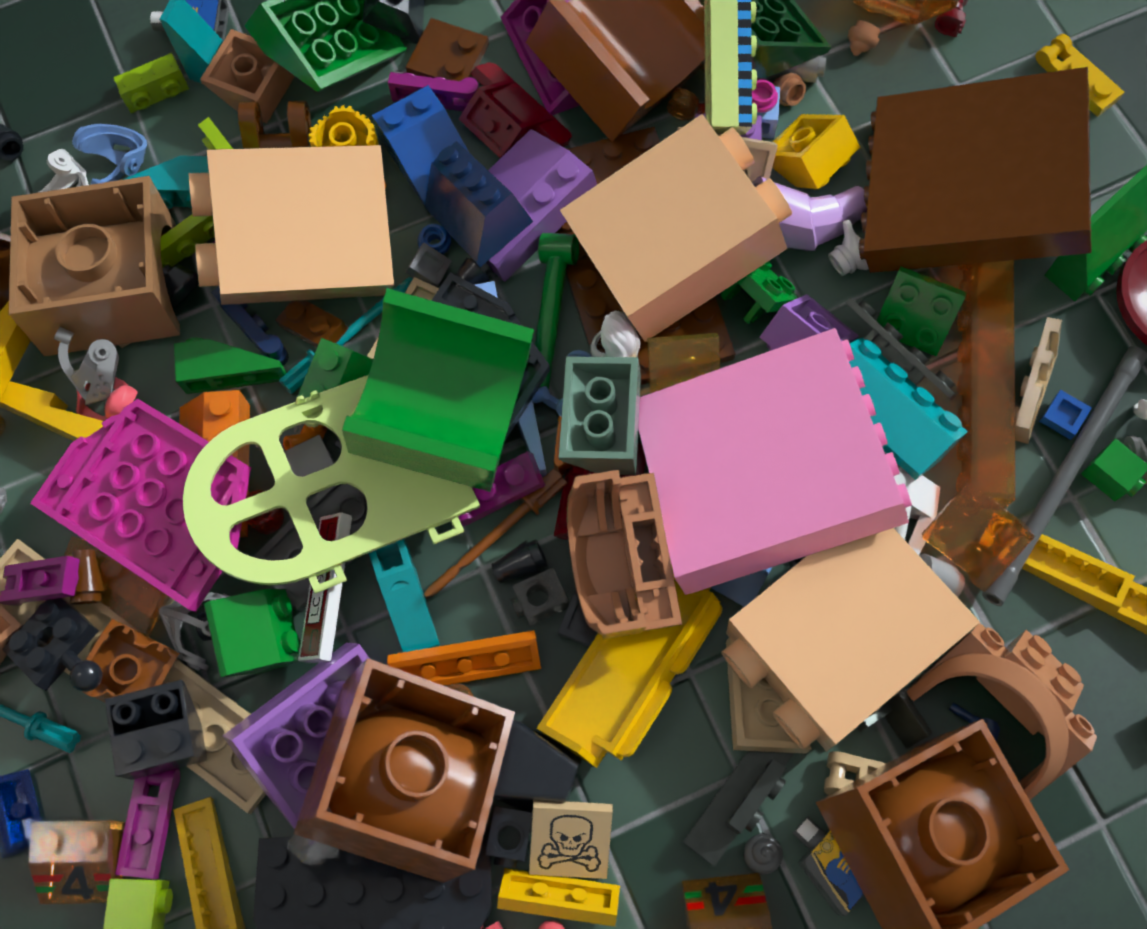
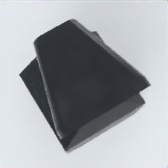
(535, 769)

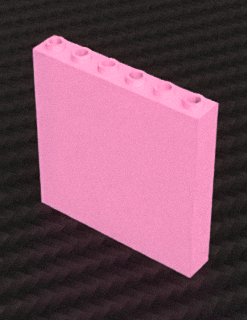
(768, 462)

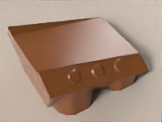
(128, 661)

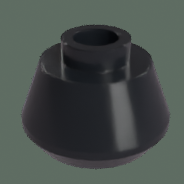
(179, 282)

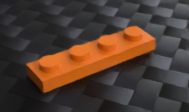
(471, 659)

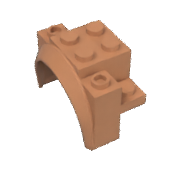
(618, 557)
(1030, 686)

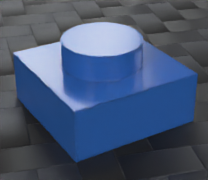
(1065, 414)

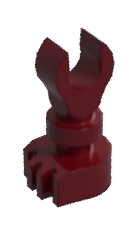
(952, 21)

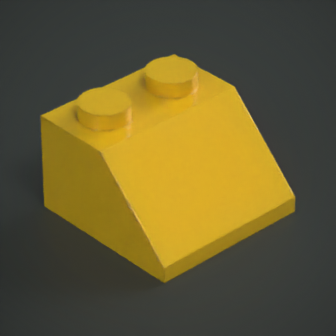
(814, 149)

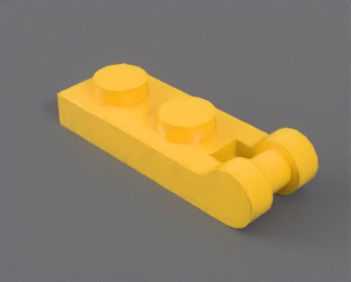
(1102, 90)

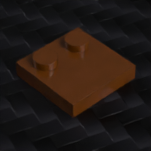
(447, 52)

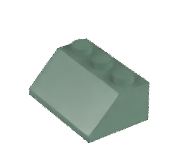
(601, 413)

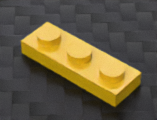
(559, 897)

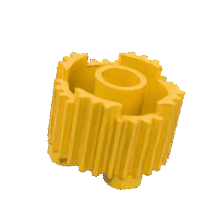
(343, 128)

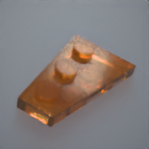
(124, 590)

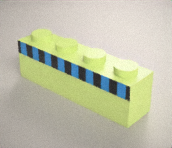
(729, 65)

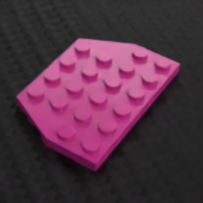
(127, 498)

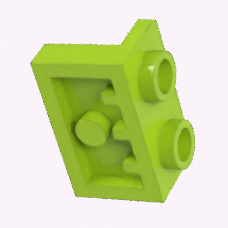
(151, 83)

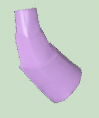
(817, 218)

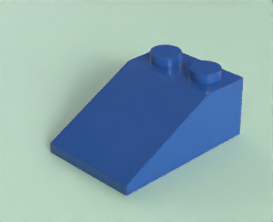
(415, 134)

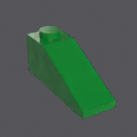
(213, 366)

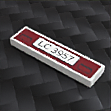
(323, 606)

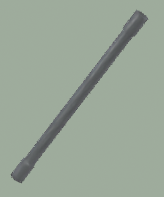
(1123, 375)

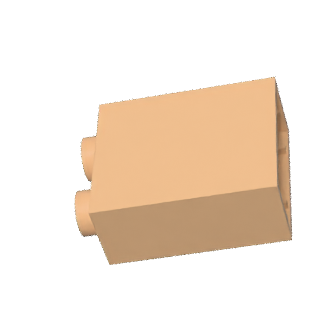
(294, 223)
(679, 225)
(845, 634)

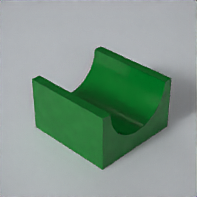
(439, 390)

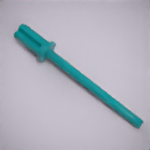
(294, 378)
(43, 729)

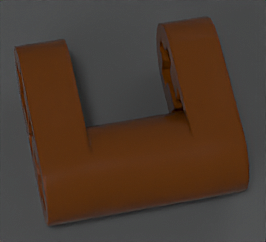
(253, 131)

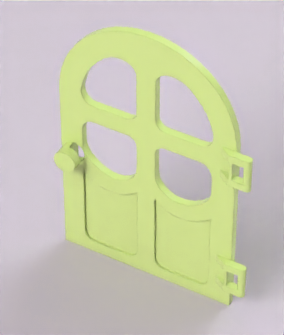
(397, 498)

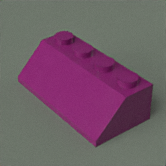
(519, 23)

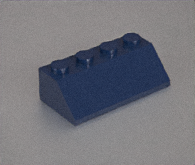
(473, 204)

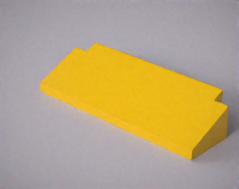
(627, 682)

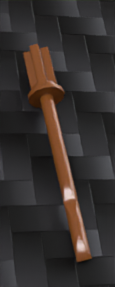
(534, 501)

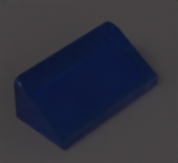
(17, 812)

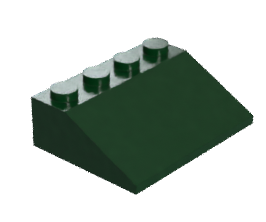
(783, 37)

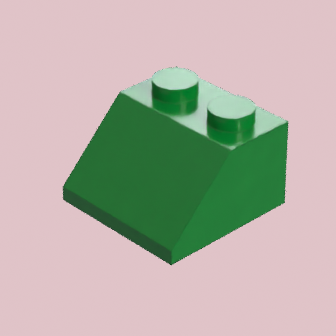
(333, 367)
(253, 632)

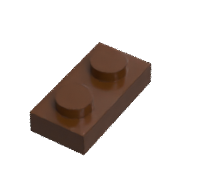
(311, 323)

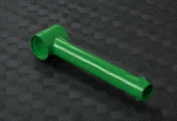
(556, 252)

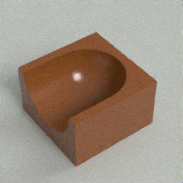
(406, 773)
(943, 834)

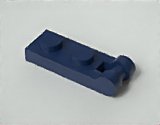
(254, 329)

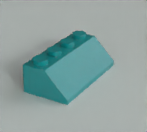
(913, 424)

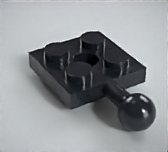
(47, 662)

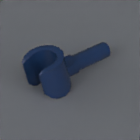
(970, 718)

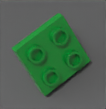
(765, 288)
(921, 309)

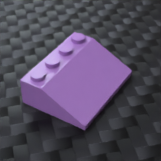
(543, 181)
(286, 734)

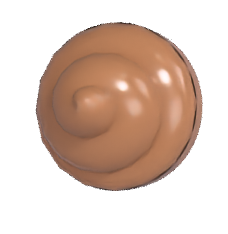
(863, 37)
(791, 89)

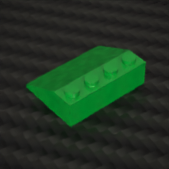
(321, 39)
(1115, 230)

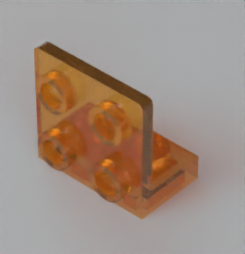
(978, 535)

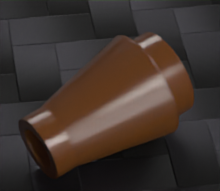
(90, 584)

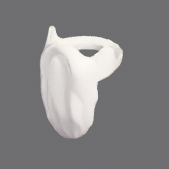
(617, 337)

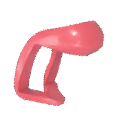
(118, 399)

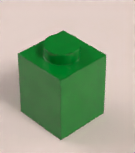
(1116, 471)

